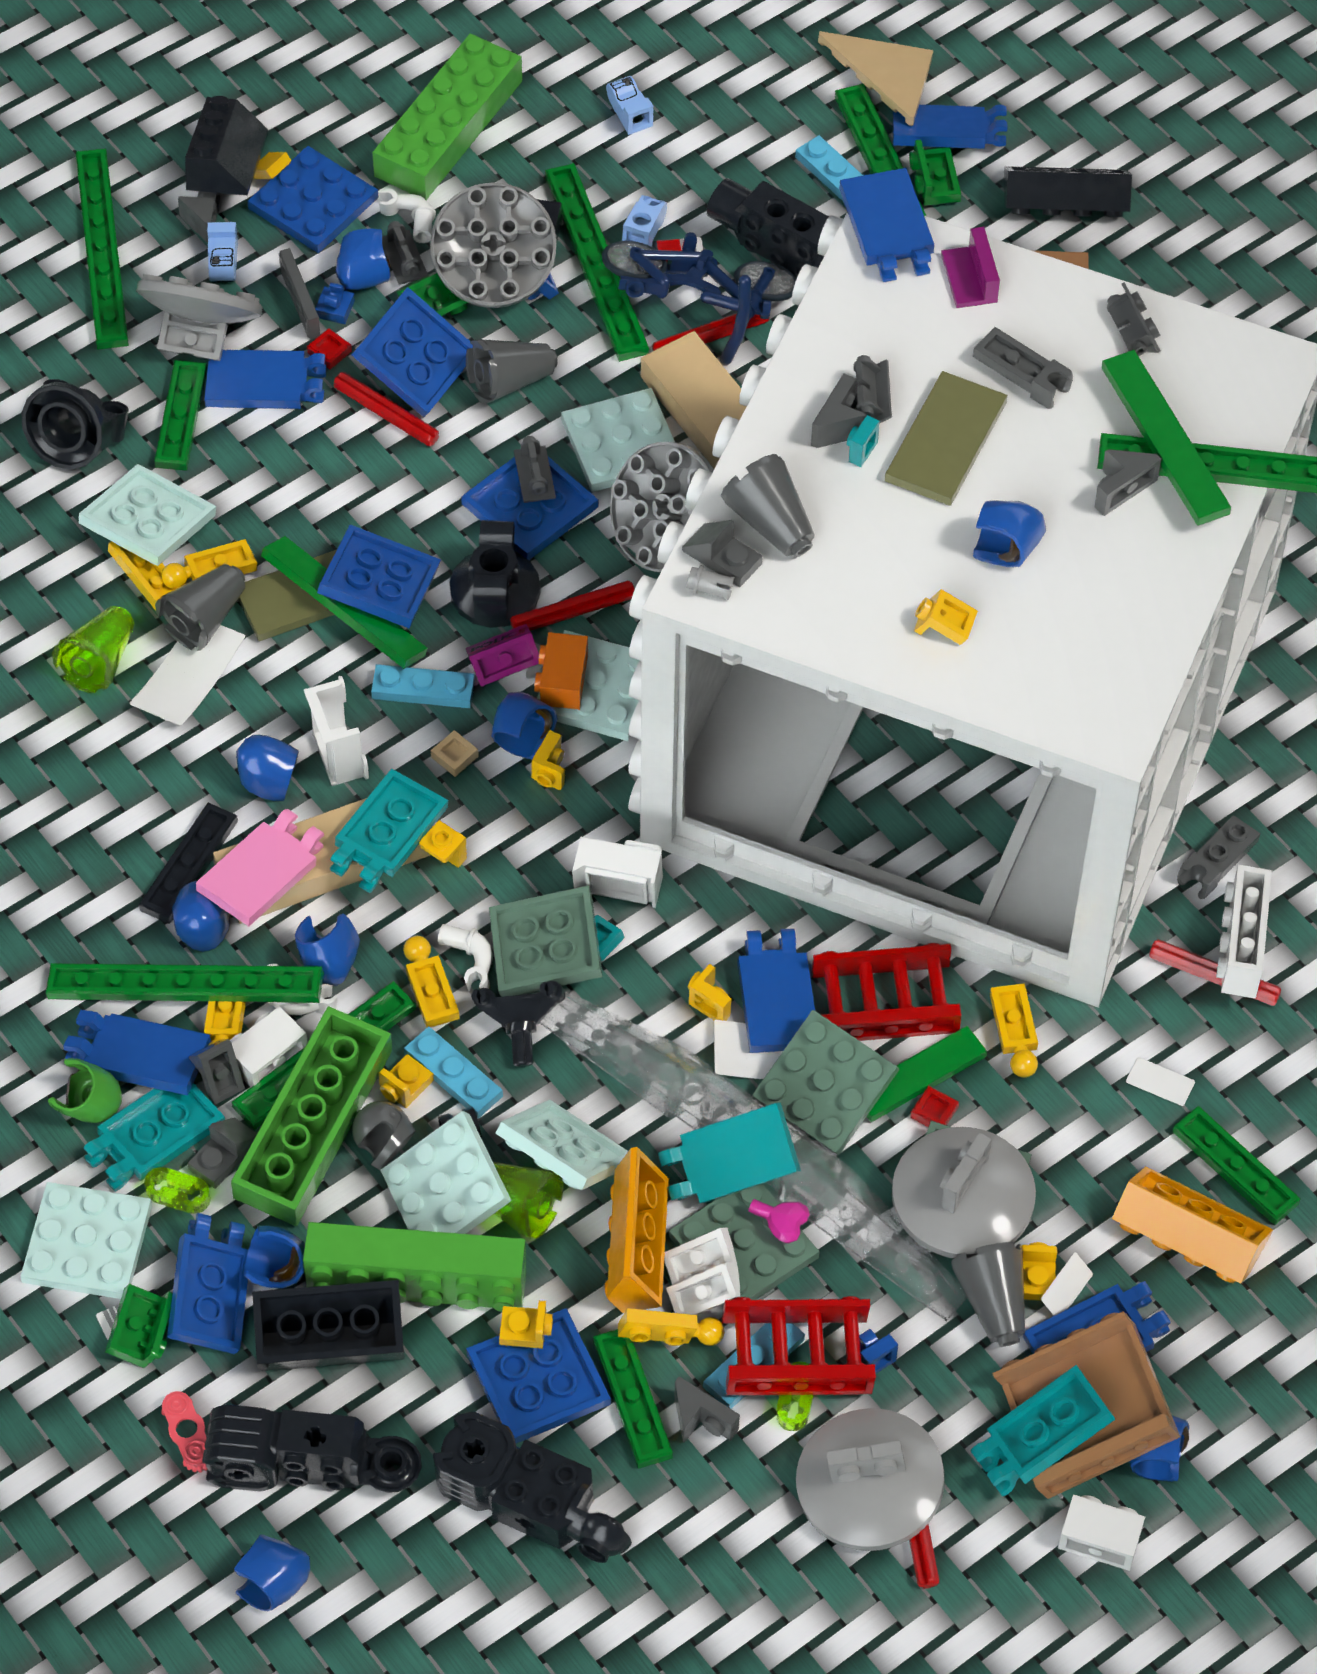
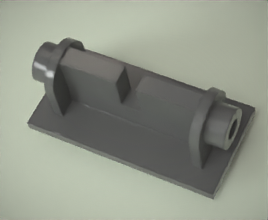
(403, 254)
(1128, 309)
(873, 388)
(534, 471)

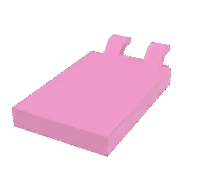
(261, 868)

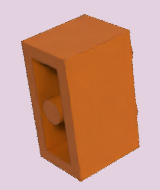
(563, 670)

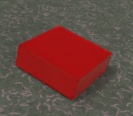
(332, 346)
(934, 1107)

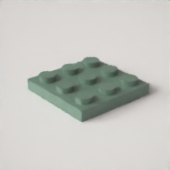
(545, 941)
(826, 1082)
(759, 1255)

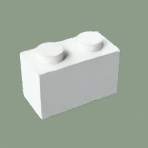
(267, 1045)
(1101, 1531)

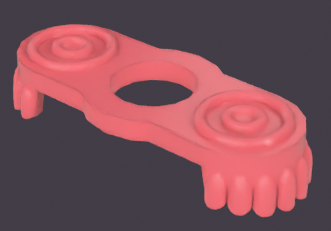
(177, 1408)

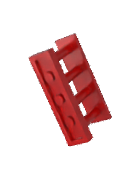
(889, 1023)
(790, 1379)

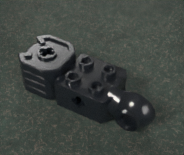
(256, 1445)
(524, 1487)

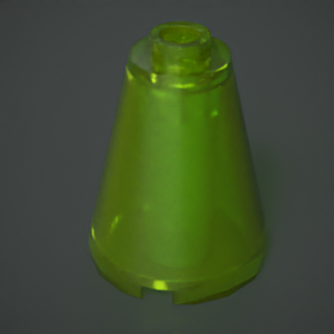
(94, 650)
(532, 1198)

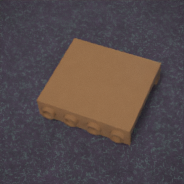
(1124, 1379)

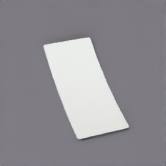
(187, 677)
(733, 1054)

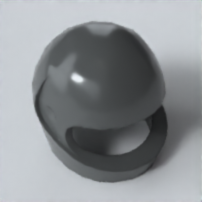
(382, 1131)

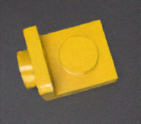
(946, 616)
(546, 762)
(445, 844)
(708, 999)
(405, 1081)
(1038, 1269)
(525, 1326)

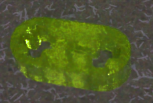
(178, 1188)
(804, 1409)

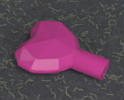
(783, 1219)

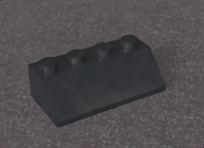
(224, 148)
(1067, 189)
(328, 1325)

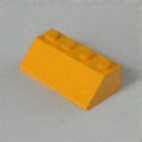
(1191, 1225)
(637, 1233)

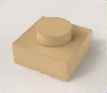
(454, 753)

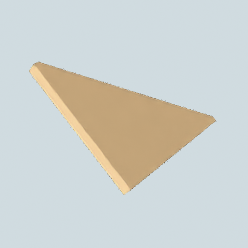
(888, 68)

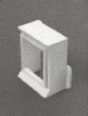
(337, 745)
(619, 870)

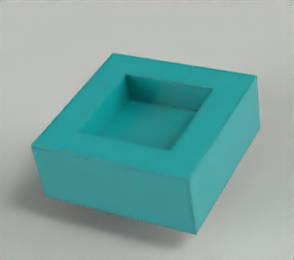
(863, 440)
(608, 936)

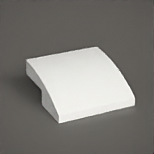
(702, 1273)

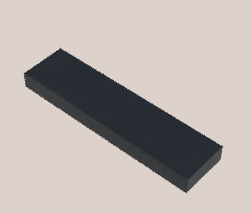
(188, 860)

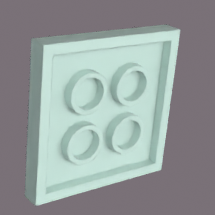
(612, 431)
(147, 514)
(605, 693)
(562, 1144)
(446, 1180)
(86, 1240)

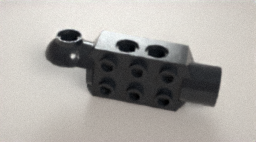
(769, 223)

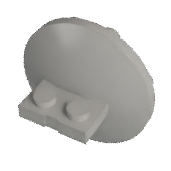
(493, 245)
(196, 316)
(650, 495)
(963, 1191)
(870, 1479)

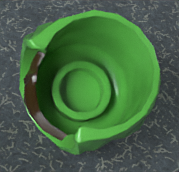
(91, 1093)

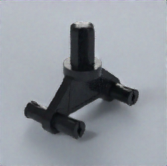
(520, 1015)

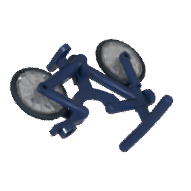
(646, 271)

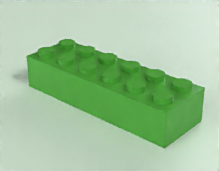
(447, 116)
(311, 1116)
(428, 1264)

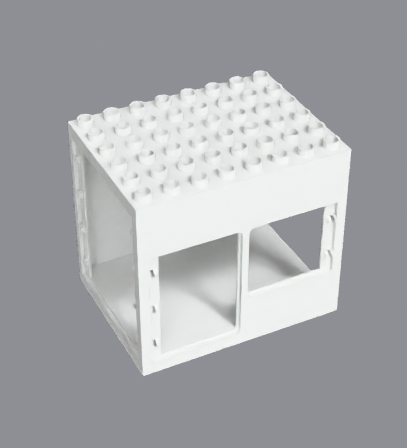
(1083, 661)

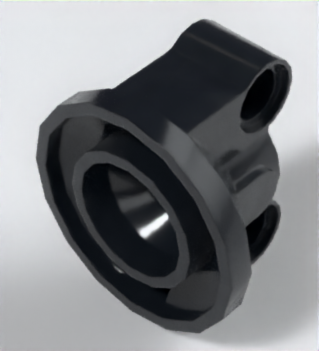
(71, 424)
(494, 579)

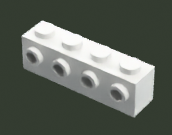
(1246, 931)

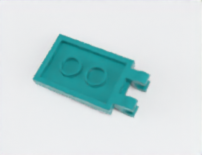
(387, 828)
(151, 1133)
(733, 1155)
(1042, 1430)

